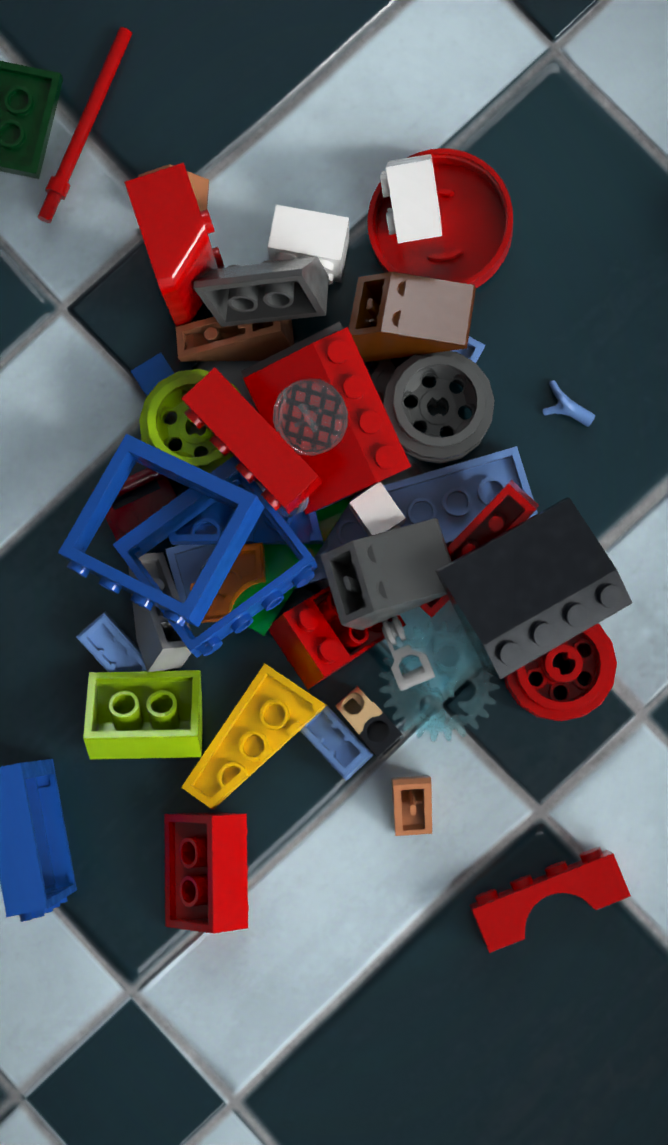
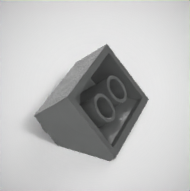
(265, 291)

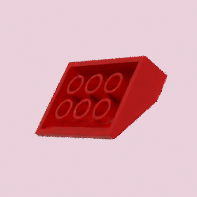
(370, 444)

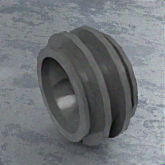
(445, 369)

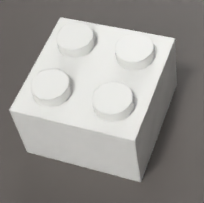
(413, 198)
(310, 234)

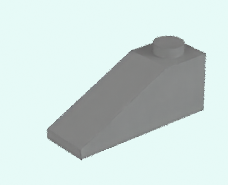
(155, 636)

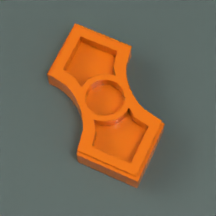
(245, 572)

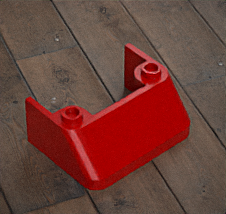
(174, 237)

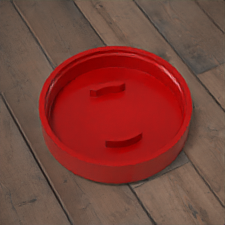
(474, 222)

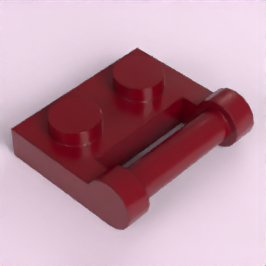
(134, 513)

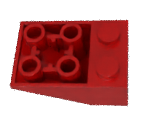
(317, 640)

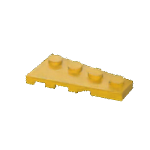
(254, 731)

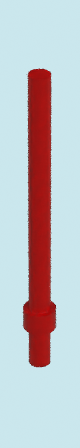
(58, 185)

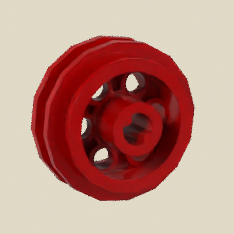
(580, 699)

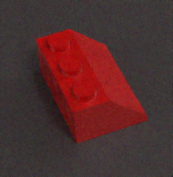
(206, 871)

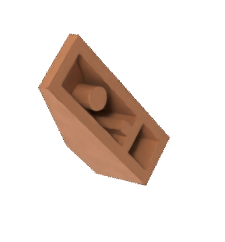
(248, 342)

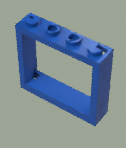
(180, 512)
(246, 514)
(33, 841)

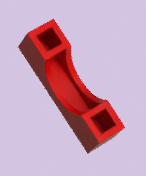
(504, 914)

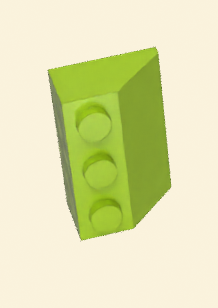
(144, 715)

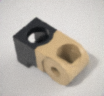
(369, 722)

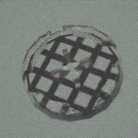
(310, 416)

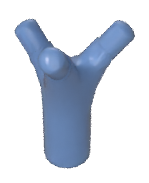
(568, 407)

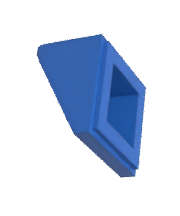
(152, 372)

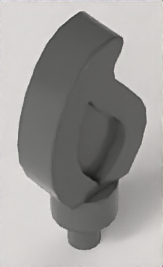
(382, 376)

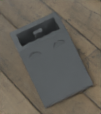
(386, 573)

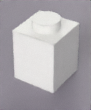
(377, 510)

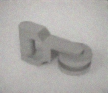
(404, 681)

